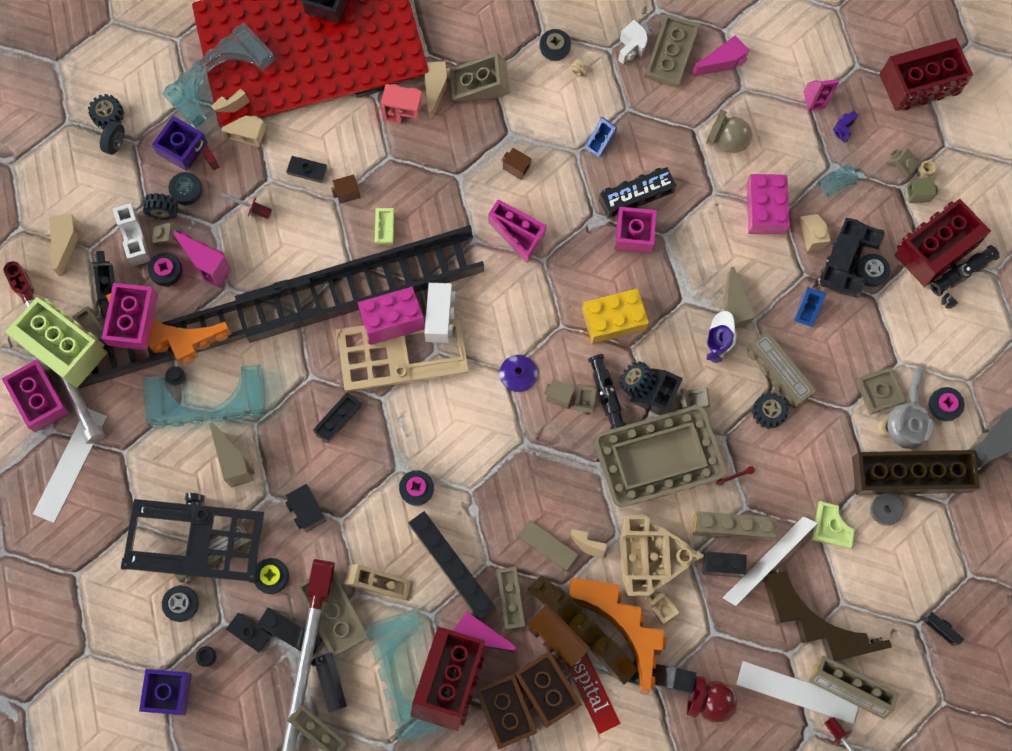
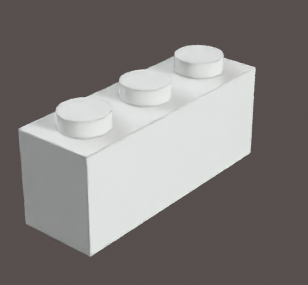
(439, 312)

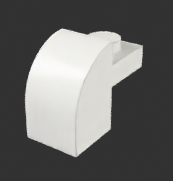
(635, 40)

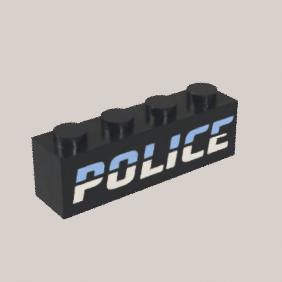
(637, 192)

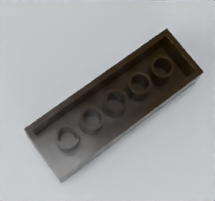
(915, 472)

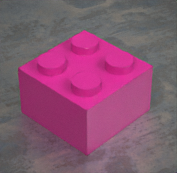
(635, 230)

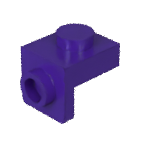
(844, 122)

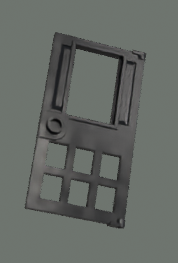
(199, 540)

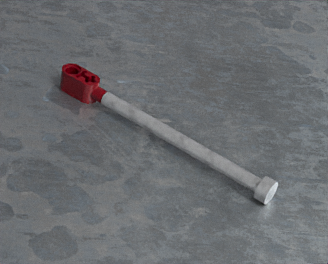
(91, 432)
(318, 590)

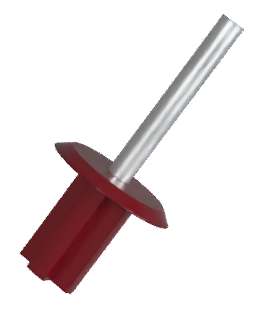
(255, 208)
(838, 733)

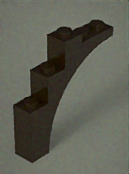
(586, 628)

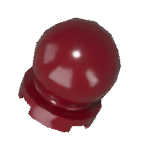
(713, 700)

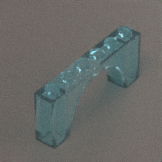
(239, 45)
(245, 401)
(387, 638)

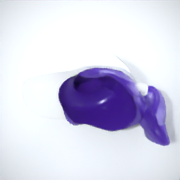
(721, 336)

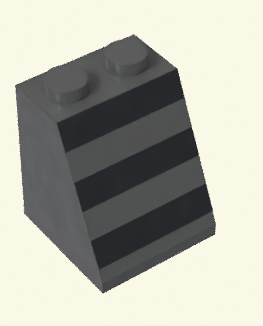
(995, 439)

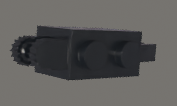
(102, 281)

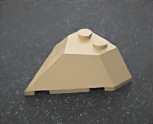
(651, 555)

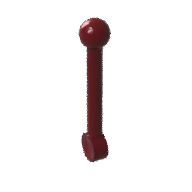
(750, 470)

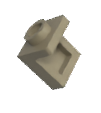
(904, 161)
(164, 234)
(695, 397)
(585, 399)

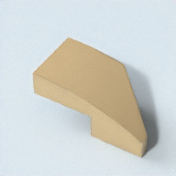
(233, 104)
(590, 547)
(662, 607)

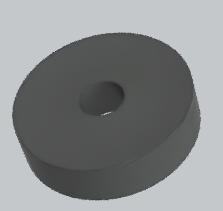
(882, 517)

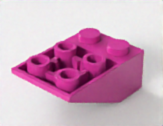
(208, 262)

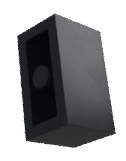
(305, 507)
(724, 564)

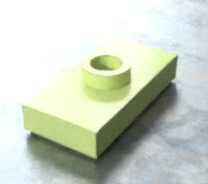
(384, 226)

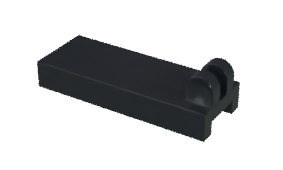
(337, 418)
(329, 682)

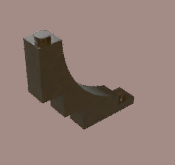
(837, 642)

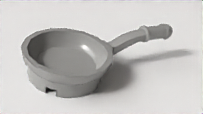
(909, 422)

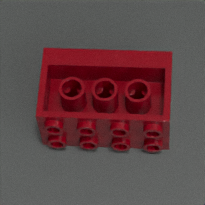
(926, 74)
(941, 241)
(449, 679)

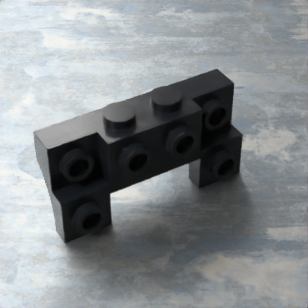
(846, 254)

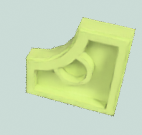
(831, 527)

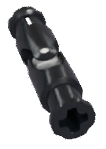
(973, 264)
(603, 378)

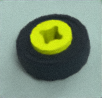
(271, 583)

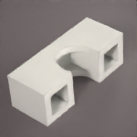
(133, 237)

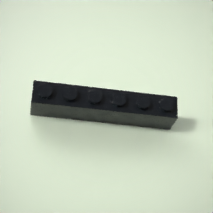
(452, 566)

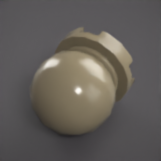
(730, 133)

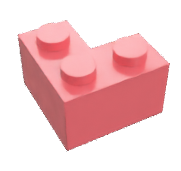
(400, 102)

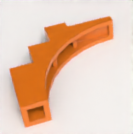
(185, 341)
(627, 619)

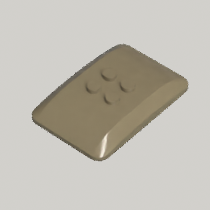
(659, 456)

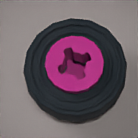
(168, 275)
(941, 409)
(421, 493)

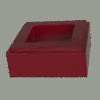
(210, 158)

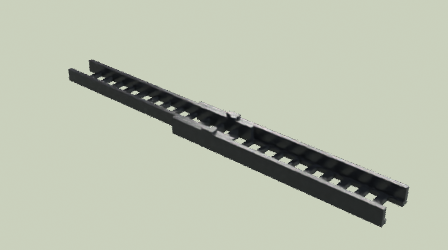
(316, 314)

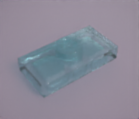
(838, 180)

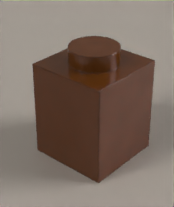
(516, 163)
(345, 189)

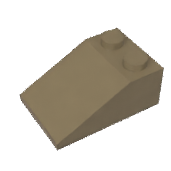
(480, 79)
(234, 466)

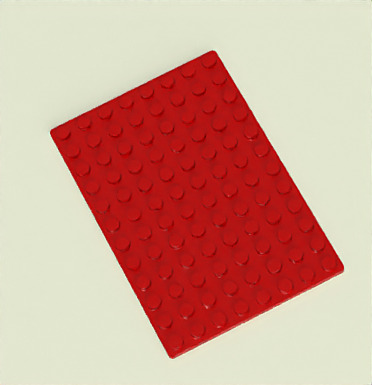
(314, 56)

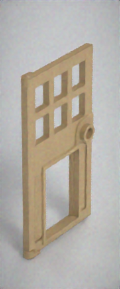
(398, 361)

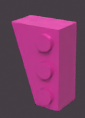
(517, 229)

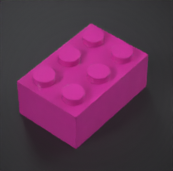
(767, 204)
(391, 315)
(130, 316)
(35, 396)

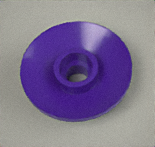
(514, 381)

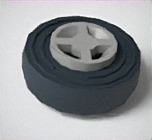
(876, 264)
(174, 598)

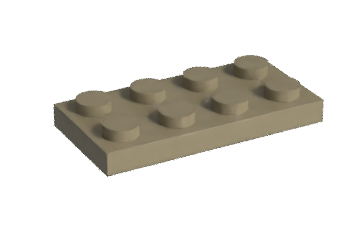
(671, 50)
(338, 620)

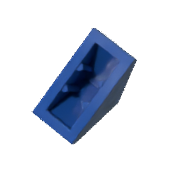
(601, 137)
(809, 306)

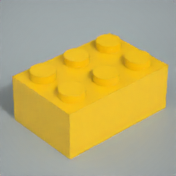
(615, 316)

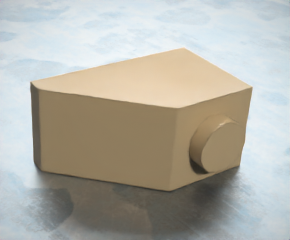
(245, 130)
(814, 232)

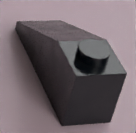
(284, 629)
(671, 678)

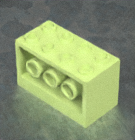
(57, 341)

